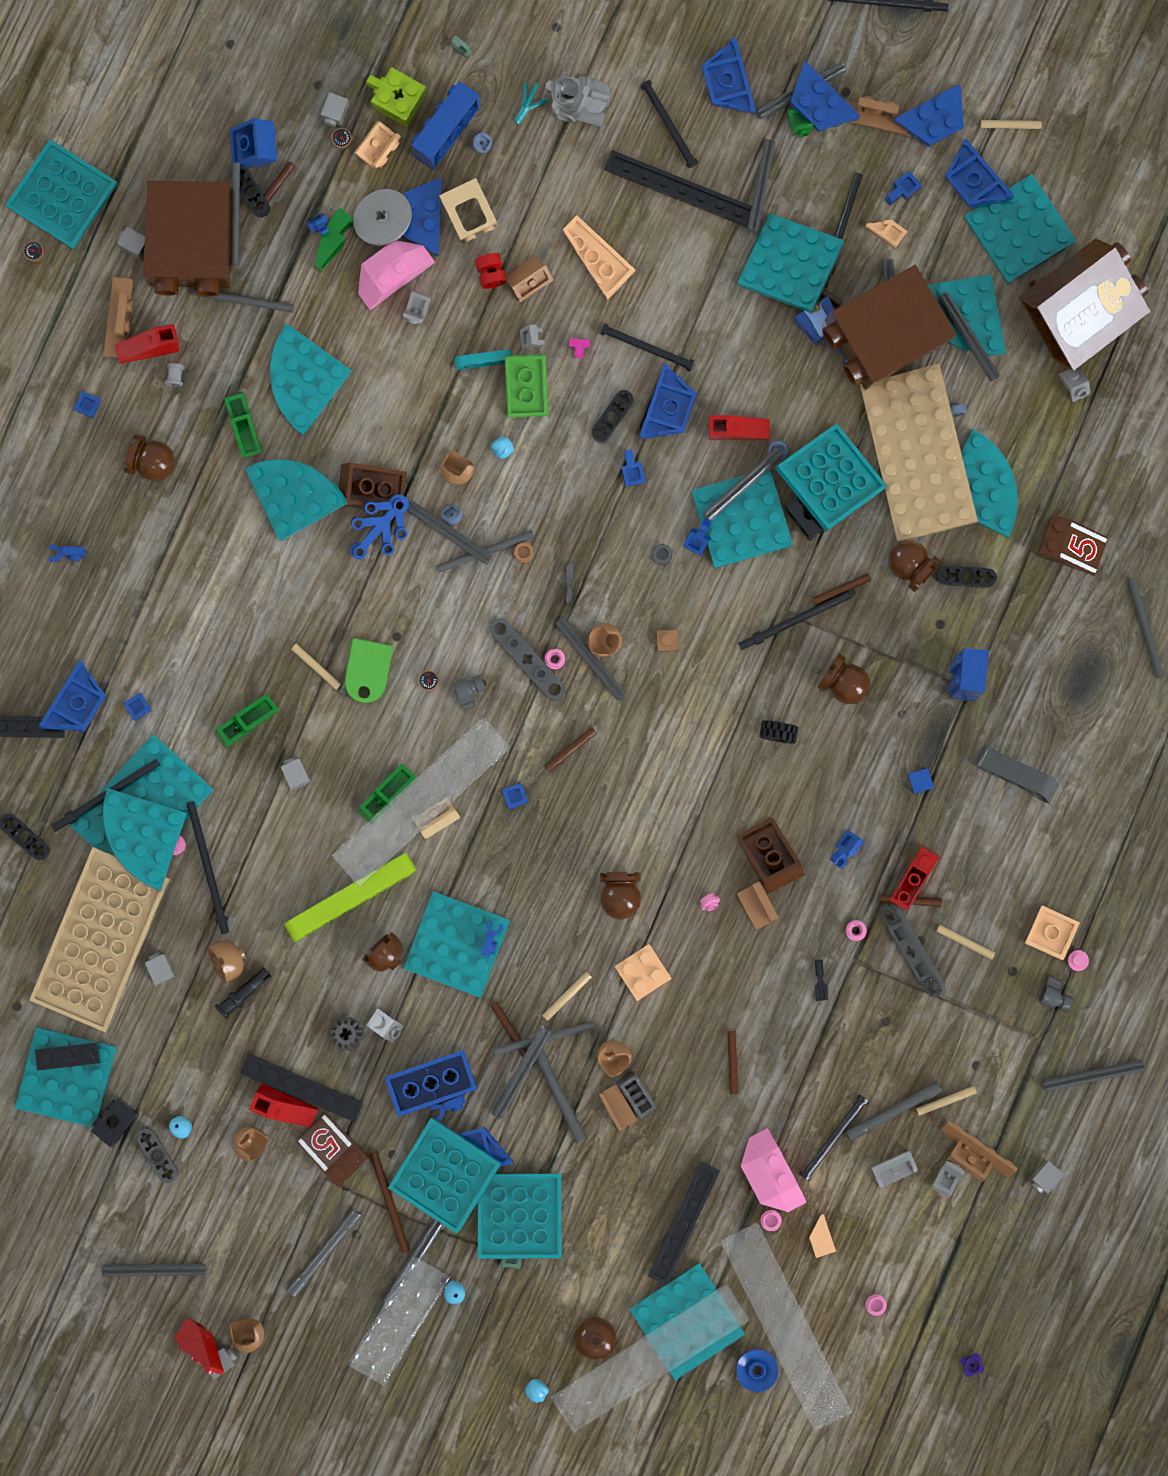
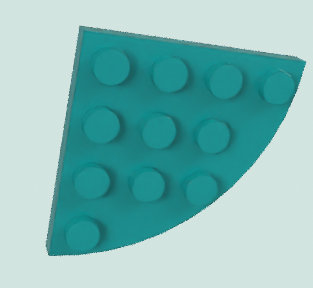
(978, 305)
(303, 378)
(990, 484)
(293, 494)
(142, 835)

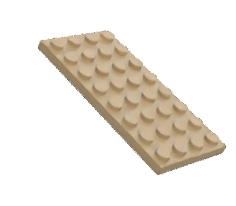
(919, 453)
(97, 942)

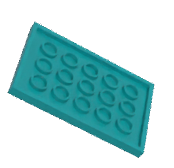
(168, 785)

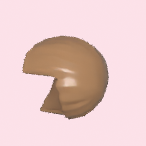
(456, 468)
(604, 640)
(614, 1057)
(249, 1143)
(247, 1334)

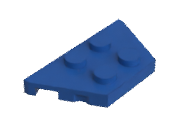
(728, 80)
(820, 102)
(935, 118)
(975, 179)
(426, 215)
(669, 406)
(75, 703)
(484, 1140)

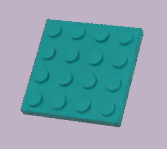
(61, 194)
(1020, 230)
(790, 263)
(831, 477)
(747, 526)
(452, 943)
(66, 1092)
(444, 1175)
(520, 1217)
(673, 1300)

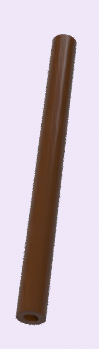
(389, 1201)

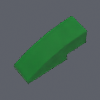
(333, 240)
(242, 424)
(246, 721)
(386, 792)

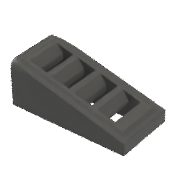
(628, 1079)

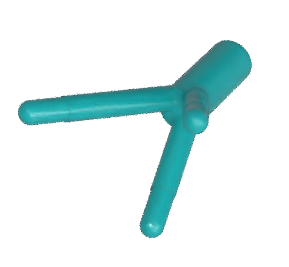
(525, 104)

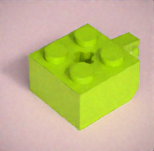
(393, 85)

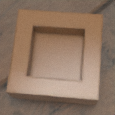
(667, 641)

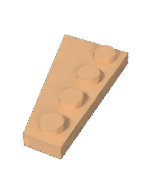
(599, 258)

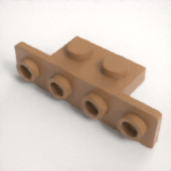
(878, 115)
(118, 316)
(974, 1155)

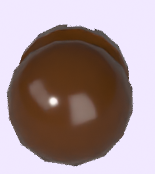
(151, 459)
(911, 562)
(847, 682)
(620, 895)

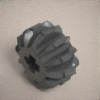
(340, 1029)

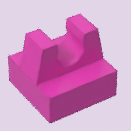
(579, 345)

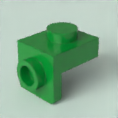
(798, 124)

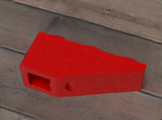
(149, 344)
(738, 428)
(915, 877)
(282, 1107)
(200, 1344)

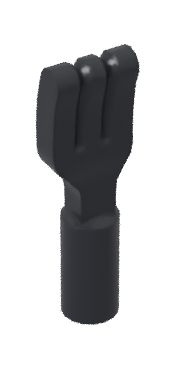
(821, 988)

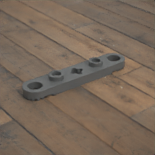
(517, 648)
(918, 960)

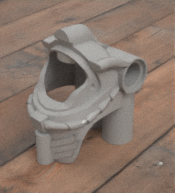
(582, 99)

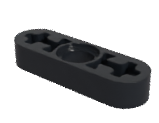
(258, 195)
(608, 432)
(981, 582)
(17, 822)

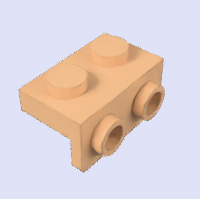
(377, 145)

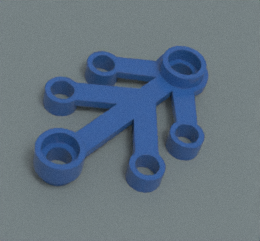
(381, 523)

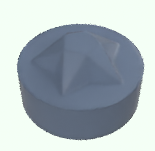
(481, 142)
(958, 409)
(782, 446)
(451, 514)

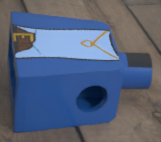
(813, 323)

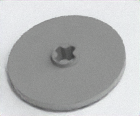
(377, 230)

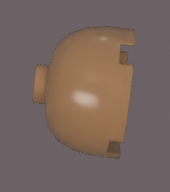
(227, 959)

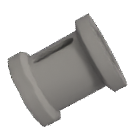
(174, 375)

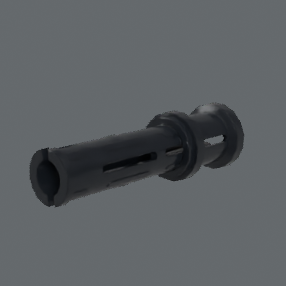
(236, 998)

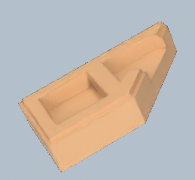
(888, 232)
(821, 1238)

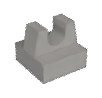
(529, 337)

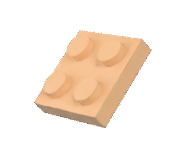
(1052, 933)
(643, 972)

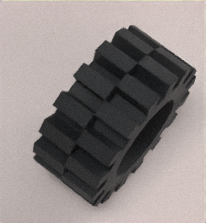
(778, 731)

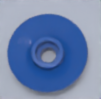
(763, 1380)

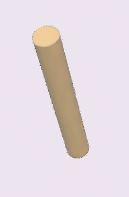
(1011, 124)
(316, 667)
(965, 942)
(566, 996)
(946, 1100)

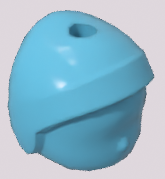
(502, 447)
(180, 1127)
(454, 1292)
(536, 1390)

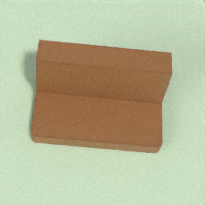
(529, 278)
(757, 905)
(617, 1107)

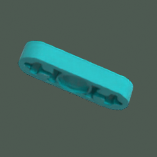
(481, 359)

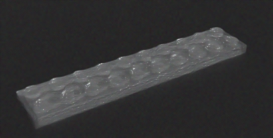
(421, 801)
(786, 1326)
(650, 1358)

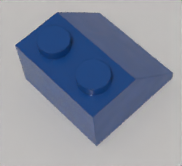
(253, 143)

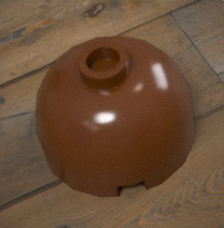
(385, 953)
(595, 1338)

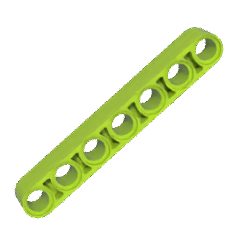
(349, 898)

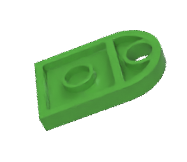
(367, 668)

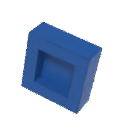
(87, 404)
(137, 706)
(920, 781)
(515, 796)

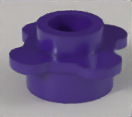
(966, 1361)

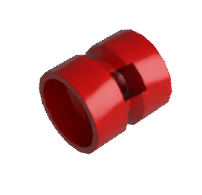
(487, 264)

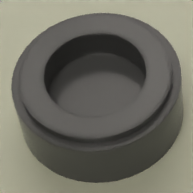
(662, 554)

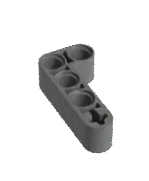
(1038, 783)

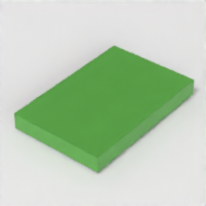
(526, 385)

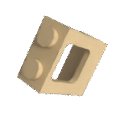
(460, 195)

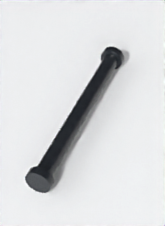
(691, 162)
(647, 347)
(834, 1137)

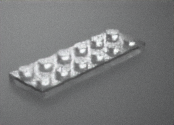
(399, 1320)

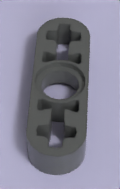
(143, 1145)

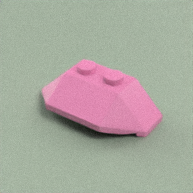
(391, 270)
(770, 1173)

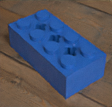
(445, 125)
(969, 674)
(418, 1077)

